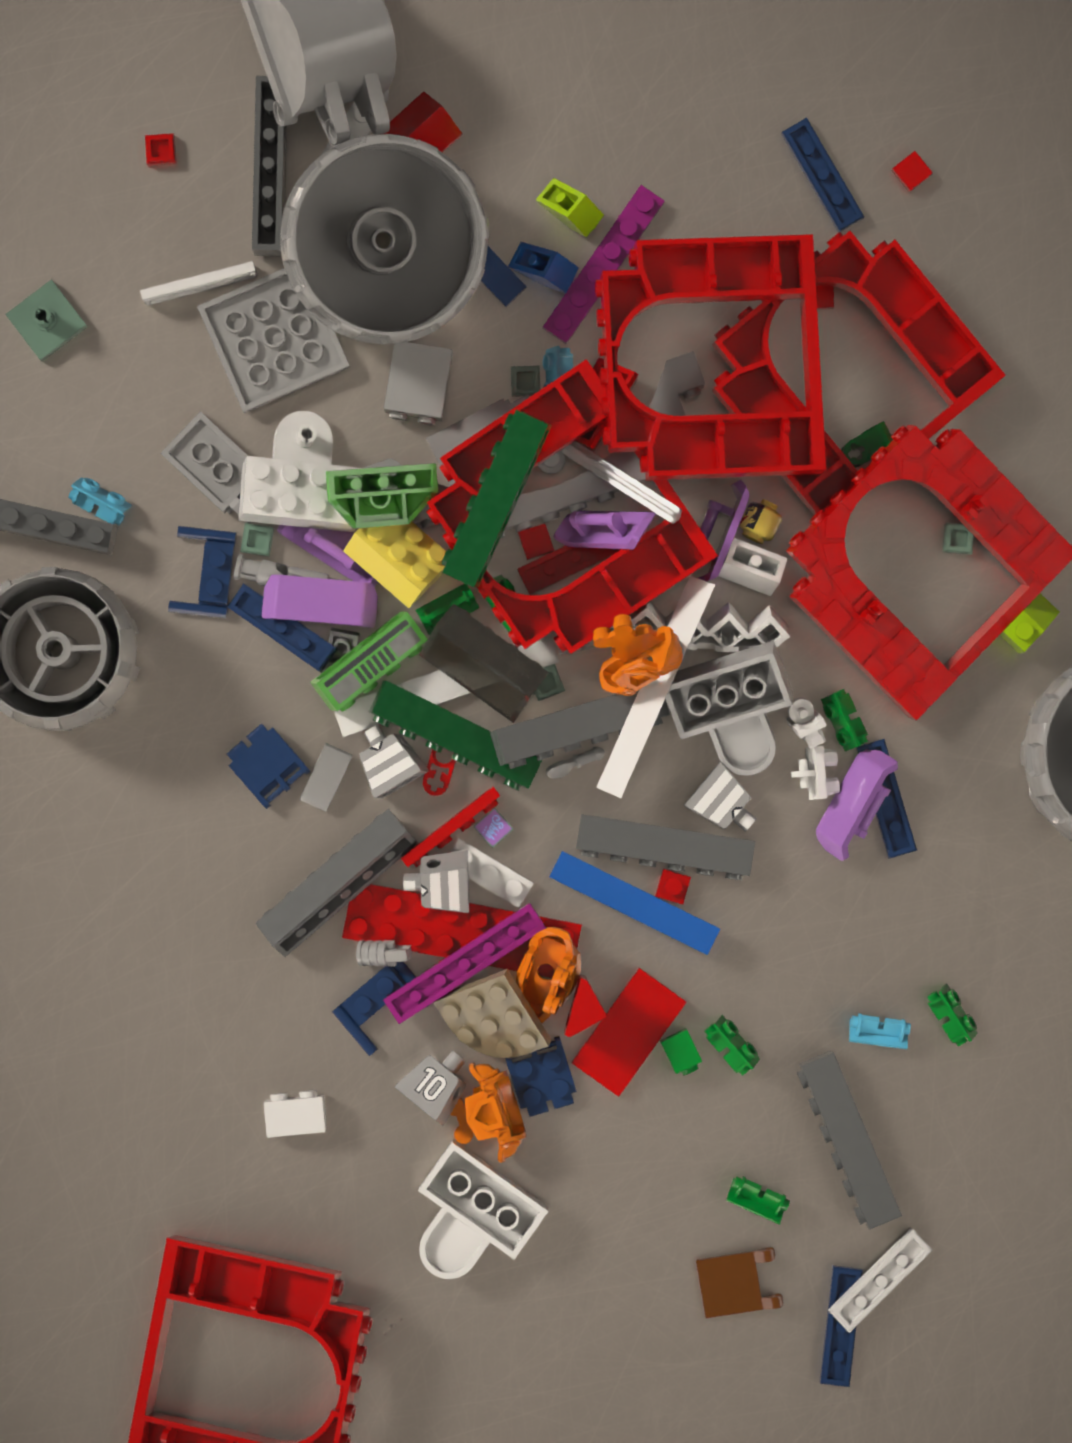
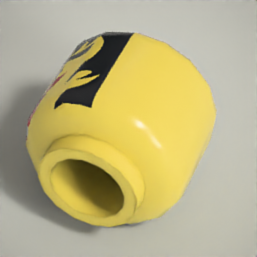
(760, 521)

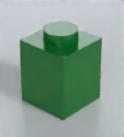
(681, 1052)

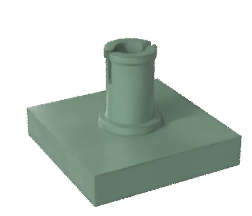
(46, 320)

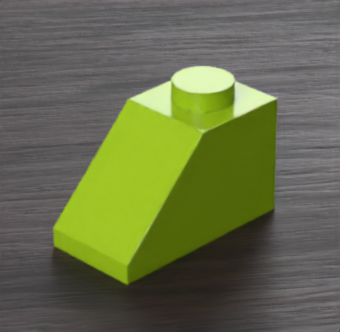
(570, 207)
(1030, 624)

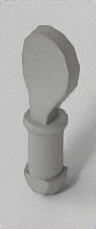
(563, 767)

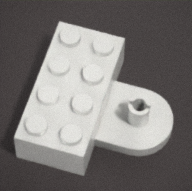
(293, 483)
(475, 1210)

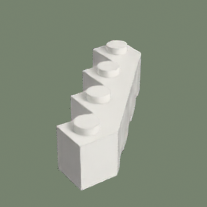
(725, 629)

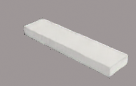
(199, 283)
(880, 1280)

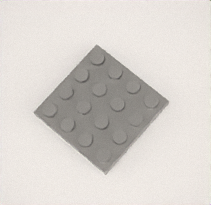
(270, 341)

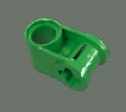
(868, 443)

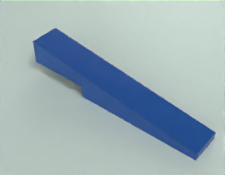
(634, 903)

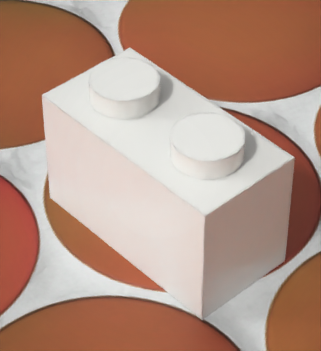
(753, 567)
(295, 1115)

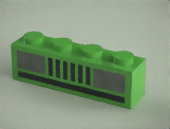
(369, 661)

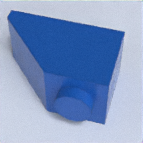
(544, 266)

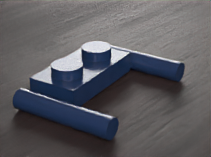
(215, 573)
(369, 1000)

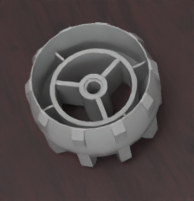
(118, 649)

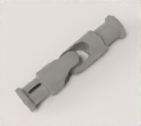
(262, 571)

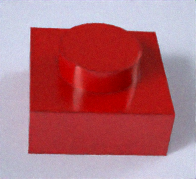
(673, 886)

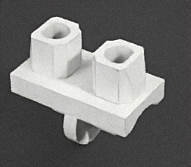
(806, 722)
(813, 774)

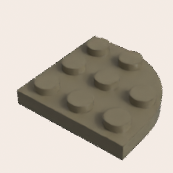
(493, 1017)

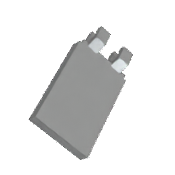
(455, 434)
(209, 462)

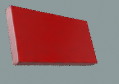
(628, 1032)

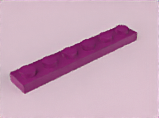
(607, 256)
(464, 963)

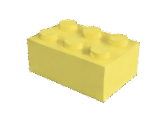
(398, 558)

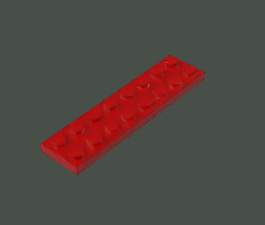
(399, 916)

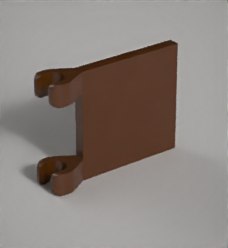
(732, 1283)

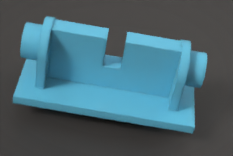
(556, 363)
(111, 505)
(870, 1031)

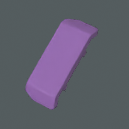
(735, 514)
(603, 529)
(328, 547)
(320, 601)
(856, 803)

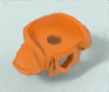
(628, 667)
(553, 948)
(490, 1112)

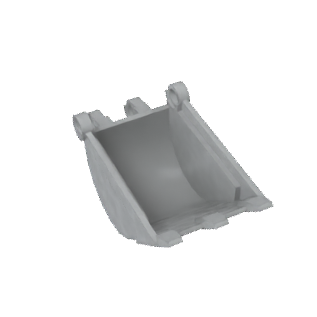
(326, 57)

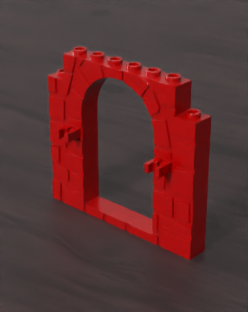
(700, 273)
(909, 312)
(982, 503)
(612, 587)
(259, 1289)

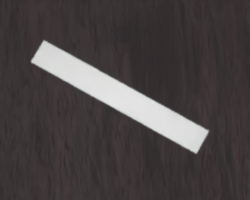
(433, 687)
(651, 697)

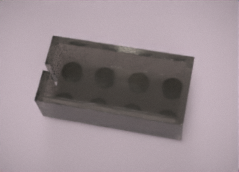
(483, 663)

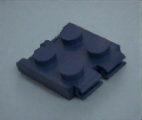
(266, 764)
(542, 1079)

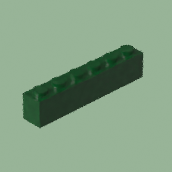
(496, 498)
(448, 732)

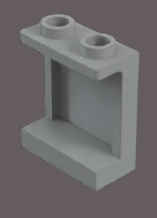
(418, 382)

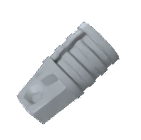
(381, 953)

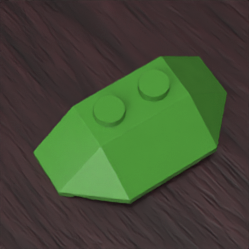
(381, 493)

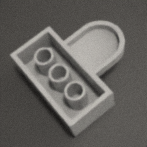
(731, 702)

